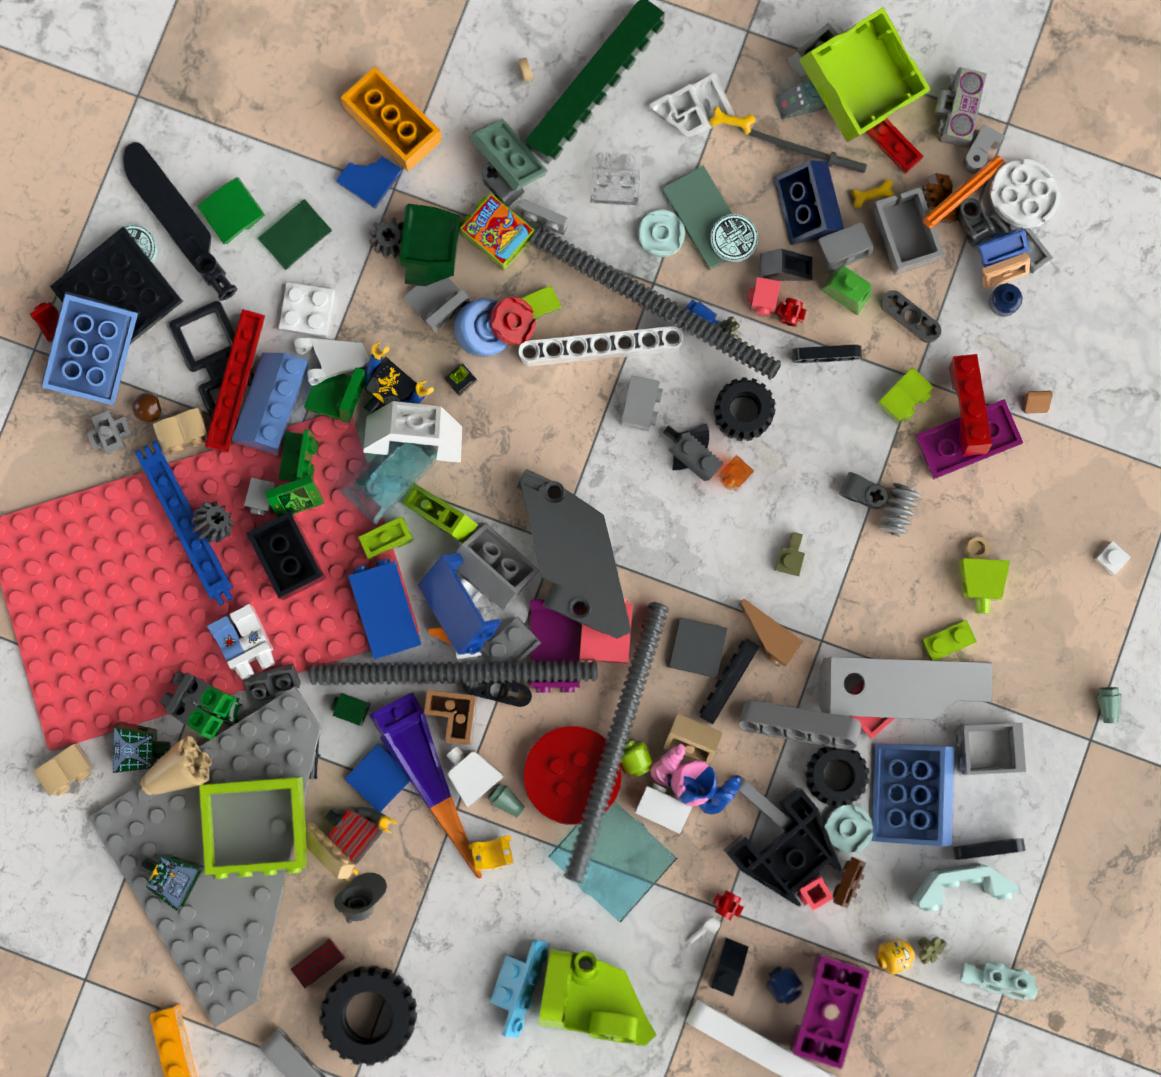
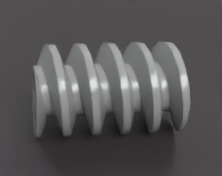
(899, 510)

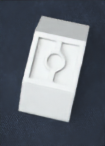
(413, 425)

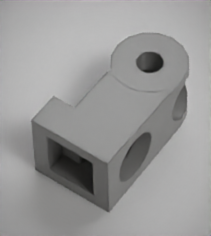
(977, 154)

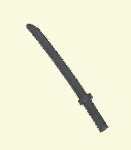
(831, 158)

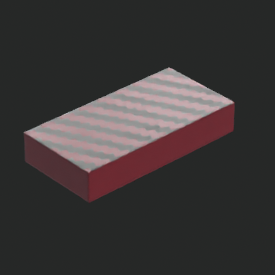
(317, 963)

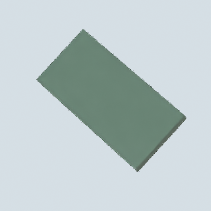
(699, 208)

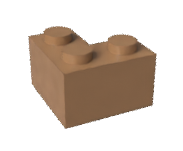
(460, 713)

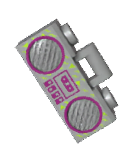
(961, 118)

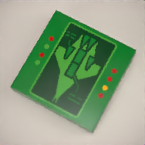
(294, 496)

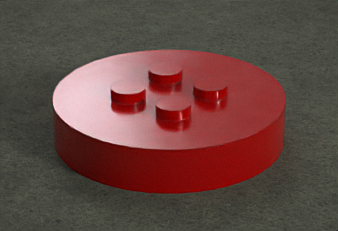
(562, 772)

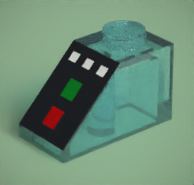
(799, 100)

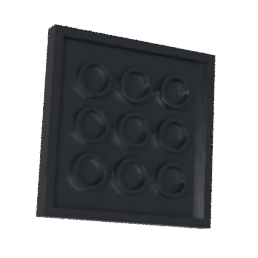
(123, 277)

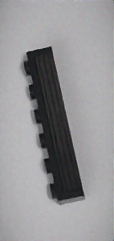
(730, 680)

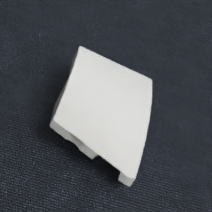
(694, 105)

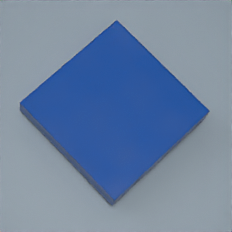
(378, 778)

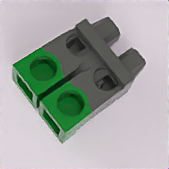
(189, 699)

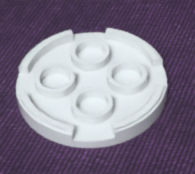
(1024, 193)

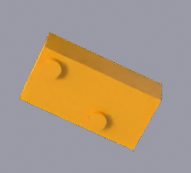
(391, 119)

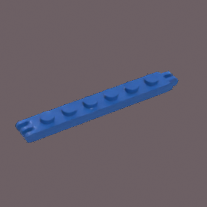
(180, 515)

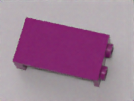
(559, 643)

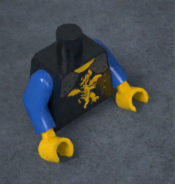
(389, 383)

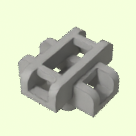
(108, 430)

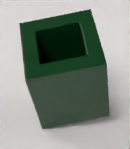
(350, 709)

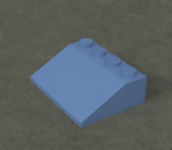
(89, 348)
(913, 794)

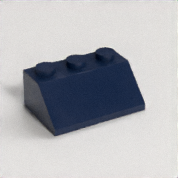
(808, 202)

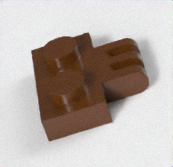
(939, 189)
(847, 889)

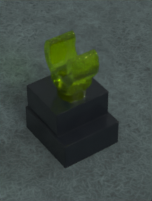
(460, 379)

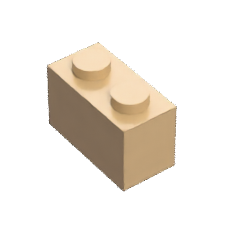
(698, 739)

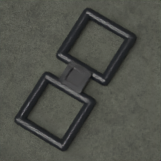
(214, 363)

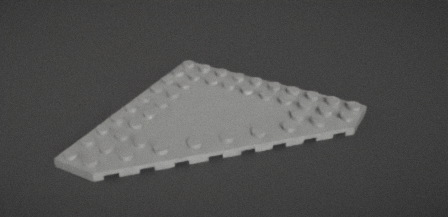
(226, 922)

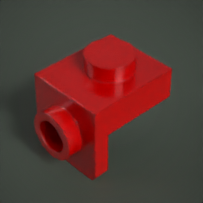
(46, 317)

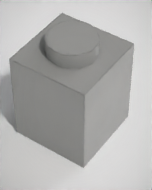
(256, 497)

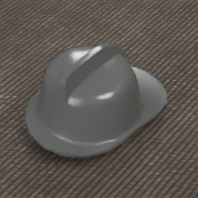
(360, 896)

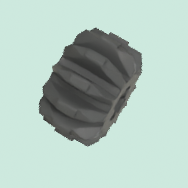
(379, 240)
(212, 522)

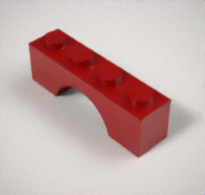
(974, 422)

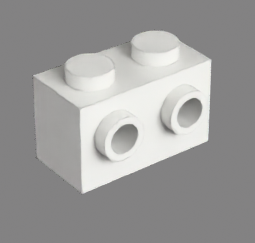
(663, 808)

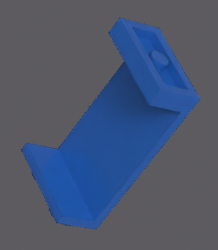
(455, 607)
(384, 609)

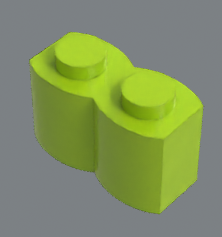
(905, 395)

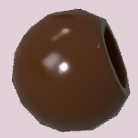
(147, 407)

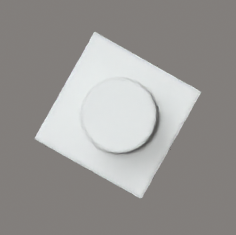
(1112, 558)

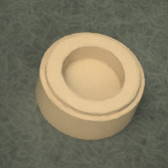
(525, 69)
(976, 547)

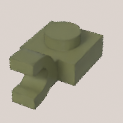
(789, 558)

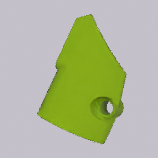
(592, 1000)

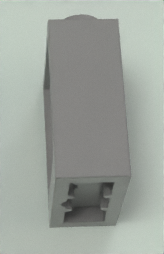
(1016, 747)

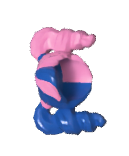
(694, 781)

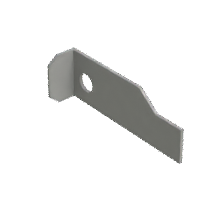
(902, 686)

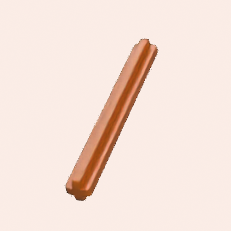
(963, 192)

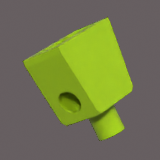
(983, 581)

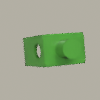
(848, 289)

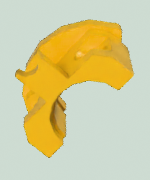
(492, 853)

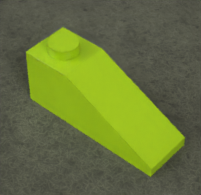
(440, 514)

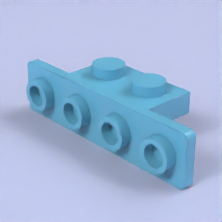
(517, 985)

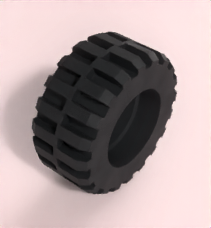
(350, 1044)

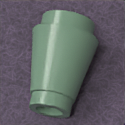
(1109, 703)
(505, 800)

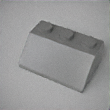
(495, 566)

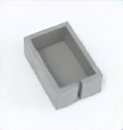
(904, 234)

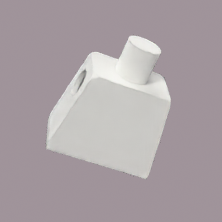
(472, 775)

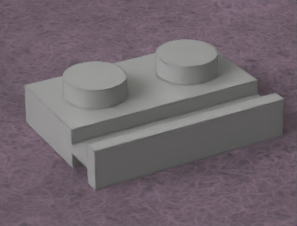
(543, 216)
(512, 643)

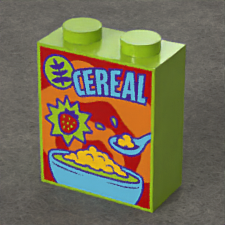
(496, 231)

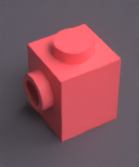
(764, 296)
(815, 893)

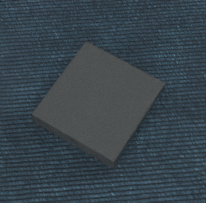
(698, 647)

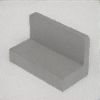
(846, 246)

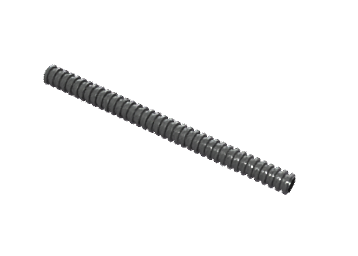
(655, 302)
(453, 672)
(616, 742)

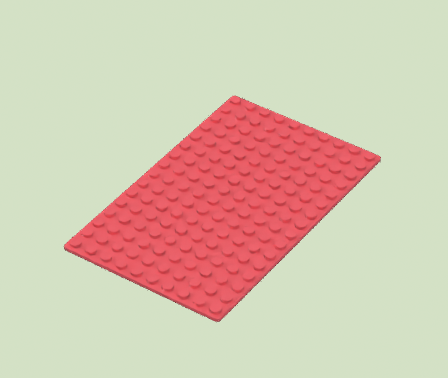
(117, 609)

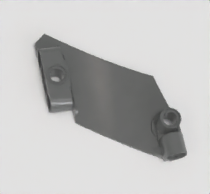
(575, 556)

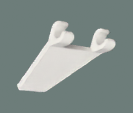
(333, 356)

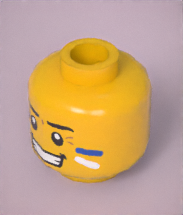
(895, 956)

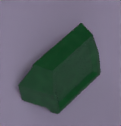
(428, 244)

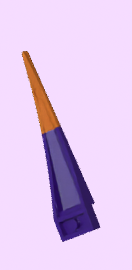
(409, 741)

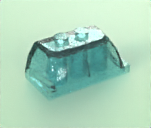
(389, 478)

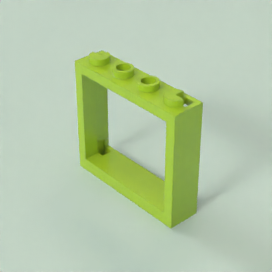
(267, 868)

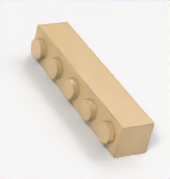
(328, 853)

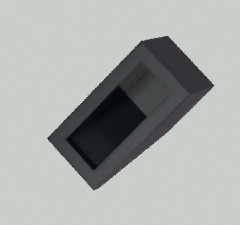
(786, 266)
(728, 967)

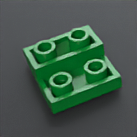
(231, 210)

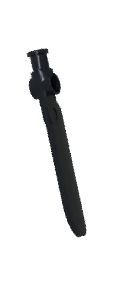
(175, 216)

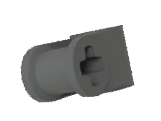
(499, 186)
(974, 223)
(859, 489)

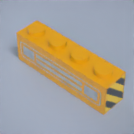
(172, 1042)

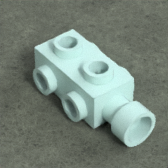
(1004, 979)

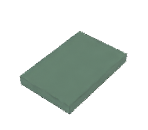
(508, 154)

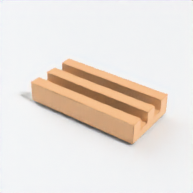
(1005, 270)

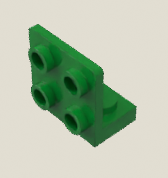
(337, 395)
(298, 455)

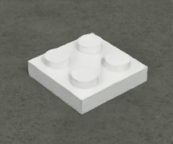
(306, 310)

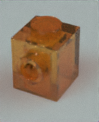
(735, 474)

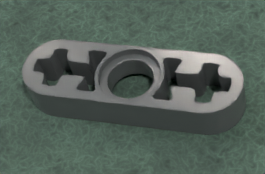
(929, 321)

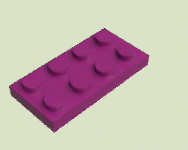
(943, 447)

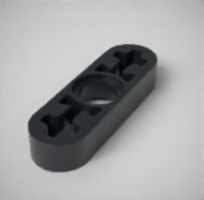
(827, 354)
(513, 700)
(989, 848)

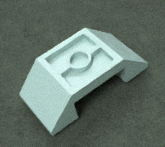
(931, 895)

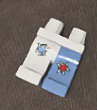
(242, 650)

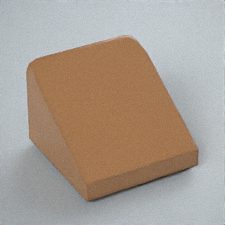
(1037, 401)

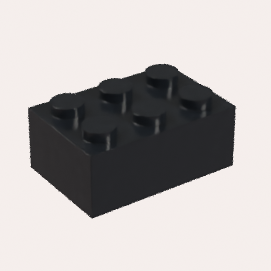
(286, 555)

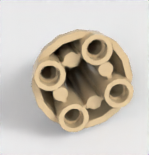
(177, 769)

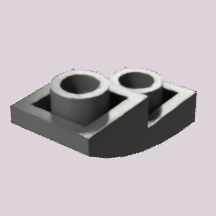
(267, 683)

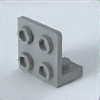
(437, 302)

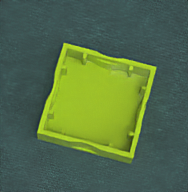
(864, 74)

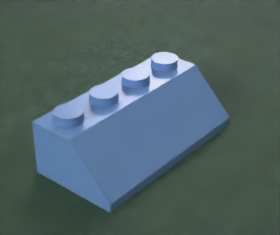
(270, 402)

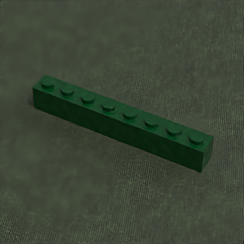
(595, 80)

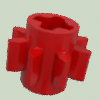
(791, 312)
(728, 905)

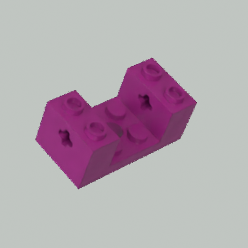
(834, 984)

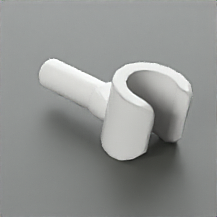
(710, 924)

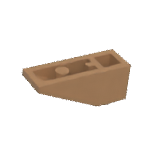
(773, 637)

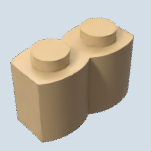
(181, 431)
(63, 770)

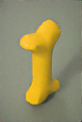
(721, 118)
(883, 190)

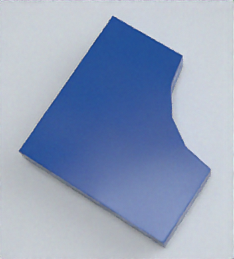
(370, 181)

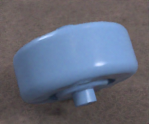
(474, 330)

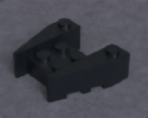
(791, 857)

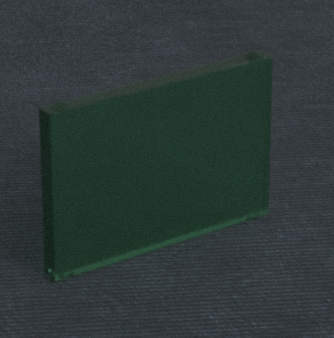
(295, 234)

